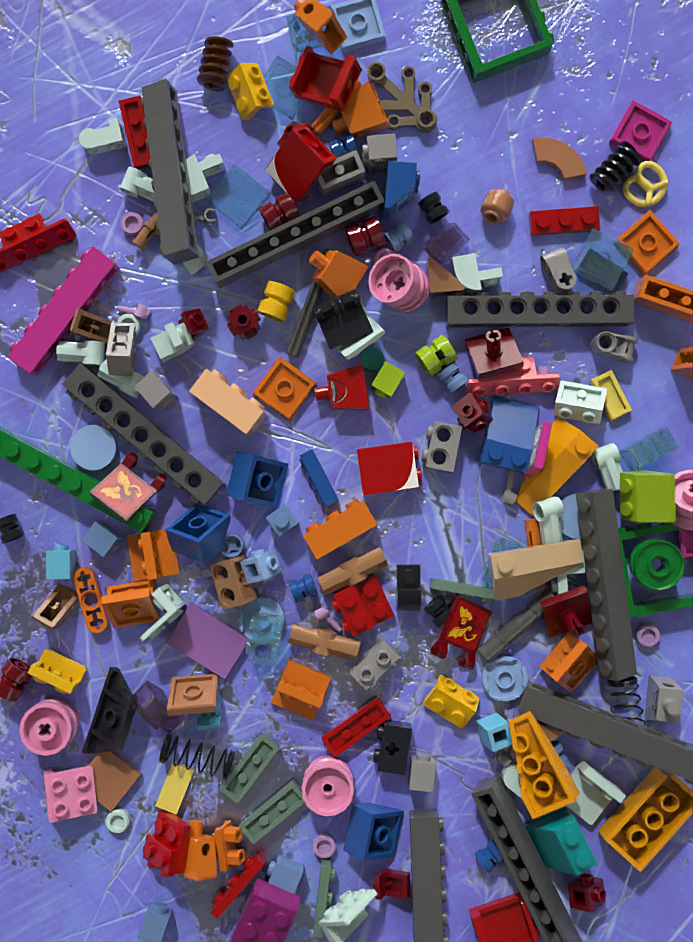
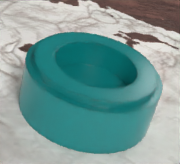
(372, 359)

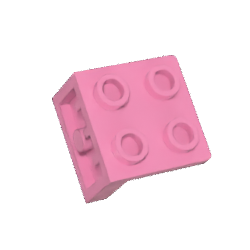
(69, 793)

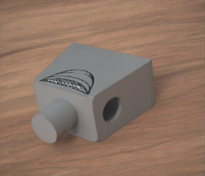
(662, 701)

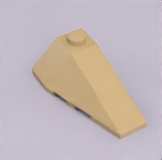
(526, 568)

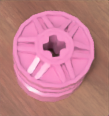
(399, 283)

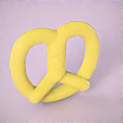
(646, 185)

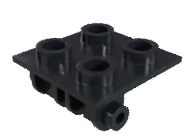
(342, 319)

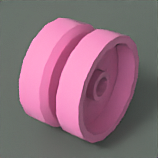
(684, 500)
(36, 724)
(331, 799)

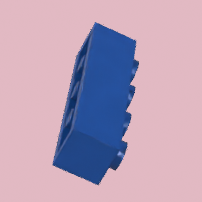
(318, 476)

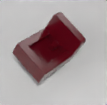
(194, 322)
(392, 883)

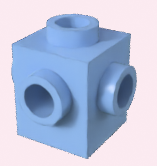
(261, 566)

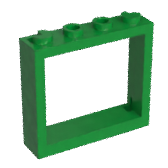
(469, 52)
(658, 605)

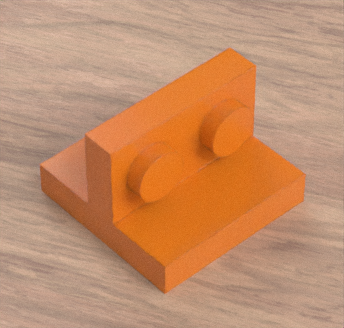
(152, 555)
(131, 604)
(570, 662)
(301, 689)

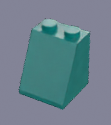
(561, 842)

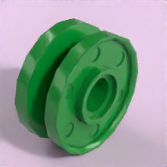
(670, 569)

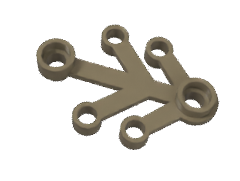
(405, 100)

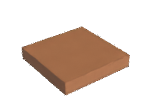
(193, 694)
(112, 778)

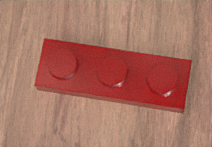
(136, 133)
(564, 221)
(356, 726)
(237, 884)

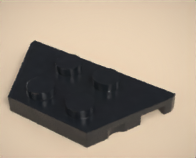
(112, 716)

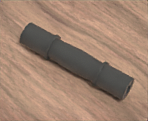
(514, 628)

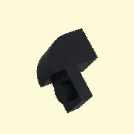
(408, 587)

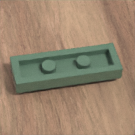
(462, 589)
(249, 767)
(272, 812)
(324, 895)

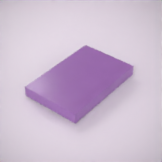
(207, 640)

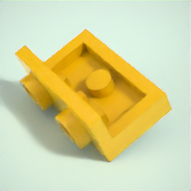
(249, 90)
(58, 671)
(452, 701)

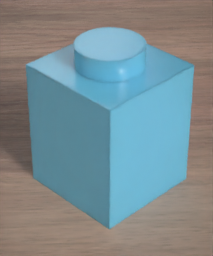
(60, 563)
(494, 732)

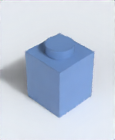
(282, 520)
(102, 539)
(285, 873)
(155, 922)

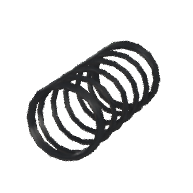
(622, 683)
(226, 765)

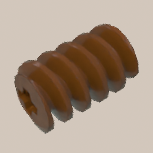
(213, 62)

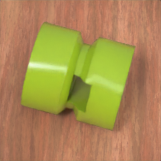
(429, 360)

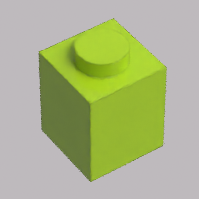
(387, 380)

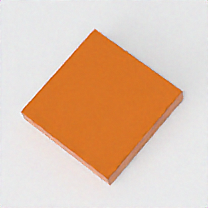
(650, 242)
(284, 388)

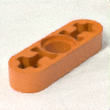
(89, 618)

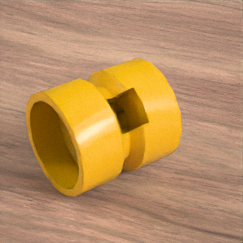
(276, 301)

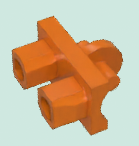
(225, 841)

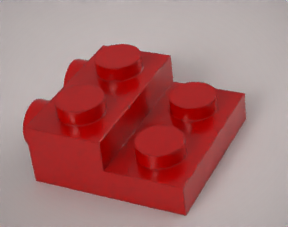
(362, 605)
(168, 845)

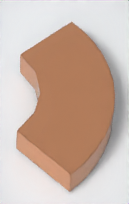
(559, 156)

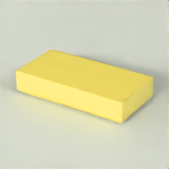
(615, 401)
(174, 788)

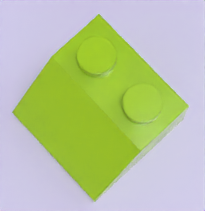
(647, 496)

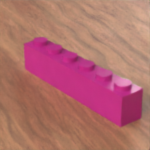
(56, 318)

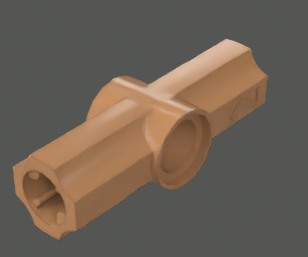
(352, 571)
(324, 642)

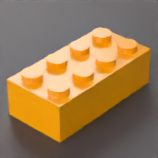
(648, 817)

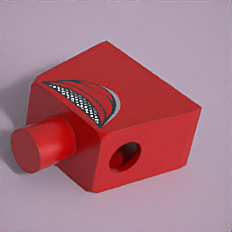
(345, 389)

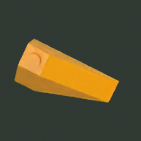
(565, 454)
(541, 772)

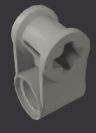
(557, 268)
(618, 346)

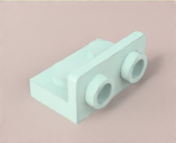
(580, 402)

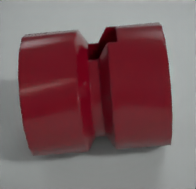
(280, 212)
(365, 236)
(12, 678)

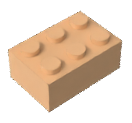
(229, 401)

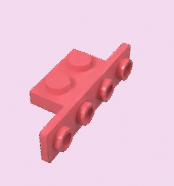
(515, 382)

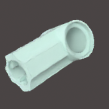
(137, 184)
(88, 353)
(125, 383)
(607, 460)
(548, 515)

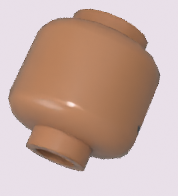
(497, 206)

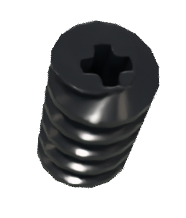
(615, 167)

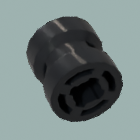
(433, 207)
(15, 532)
(438, 610)

